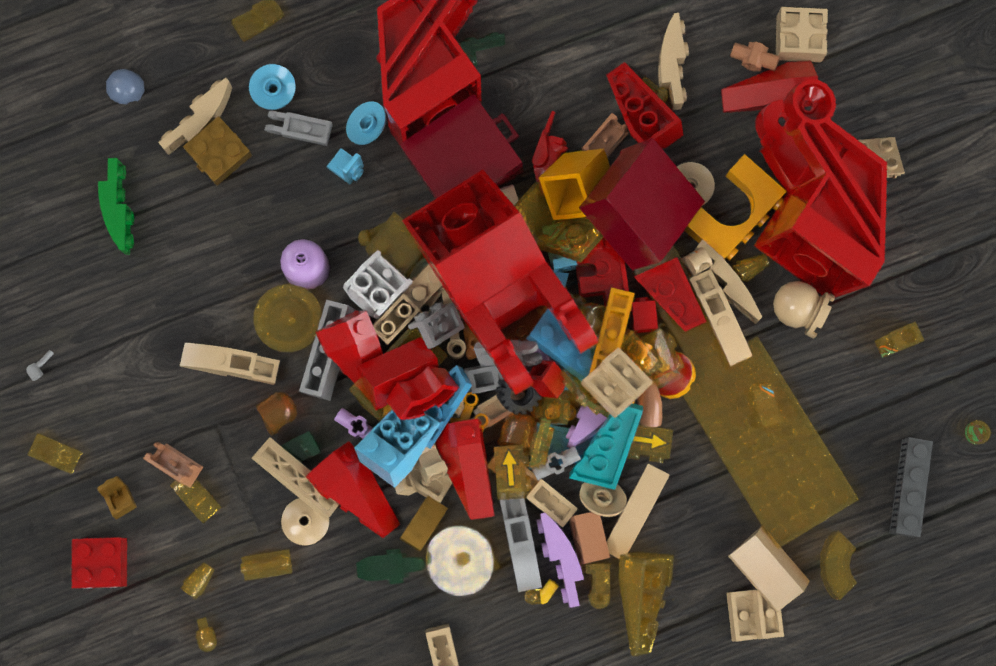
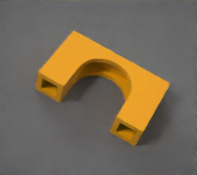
(763, 196)

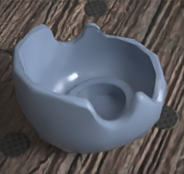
(124, 86)

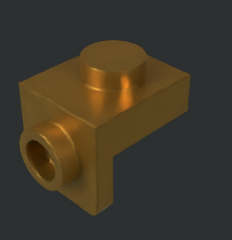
(117, 497)

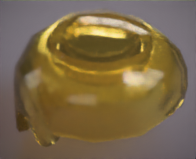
(594, 314)

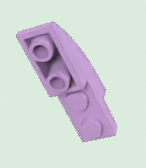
(586, 428)
(559, 548)

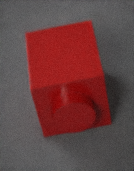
(643, 315)
(547, 379)

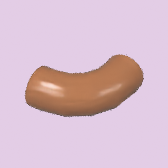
(652, 407)

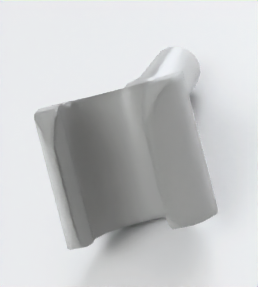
(34, 369)

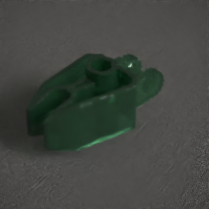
(390, 566)

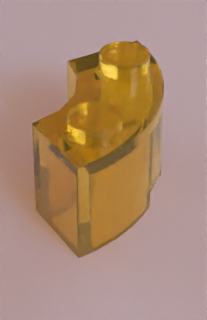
(836, 565)

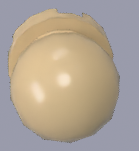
(800, 306)

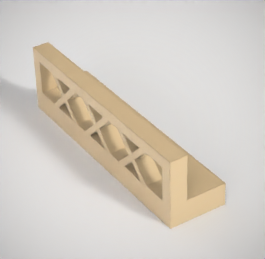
(292, 475)

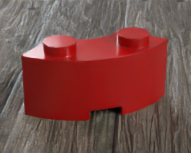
(421, 393)

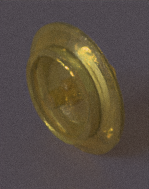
(287, 318)
(460, 560)

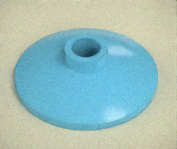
(270, 76)
(366, 123)

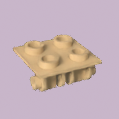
(887, 150)

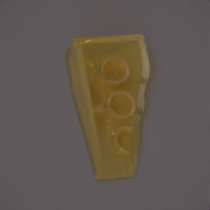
(642, 589)

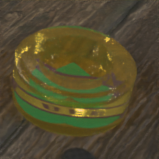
(977, 432)

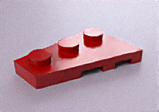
(673, 293)

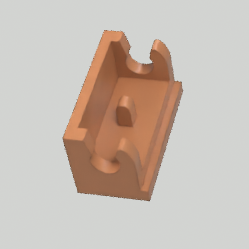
(607, 136)
(174, 464)
(589, 537)

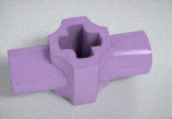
(347, 420)

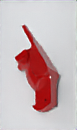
(548, 149)

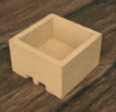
(801, 34)

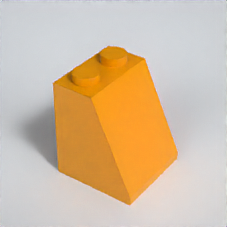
(572, 180)

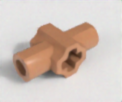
(755, 56)

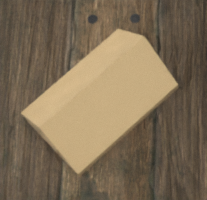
(769, 569)

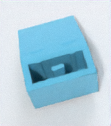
(395, 446)

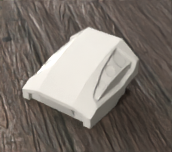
(376, 285)

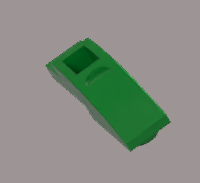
(116, 215)

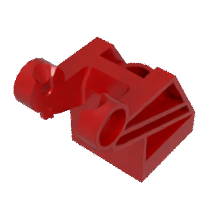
(422, 62)
(835, 198)
(493, 270)

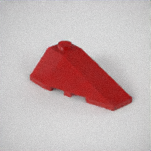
(767, 87)
(642, 109)
(350, 342)
(464, 454)
(354, 488)

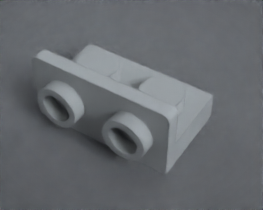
(438, 324)

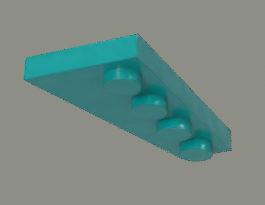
(608, 450)

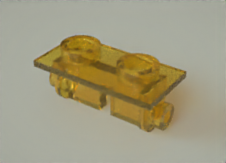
(266, 565)

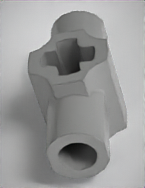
(568, 456)

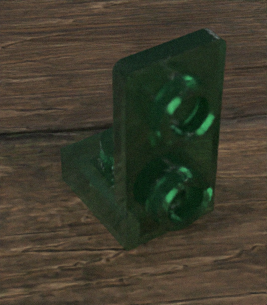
(472, 44)
(302, 446)

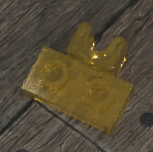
(541, 444)

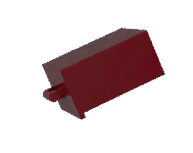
(461, 146)
(642, 204)

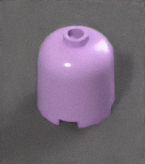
(308, 273)

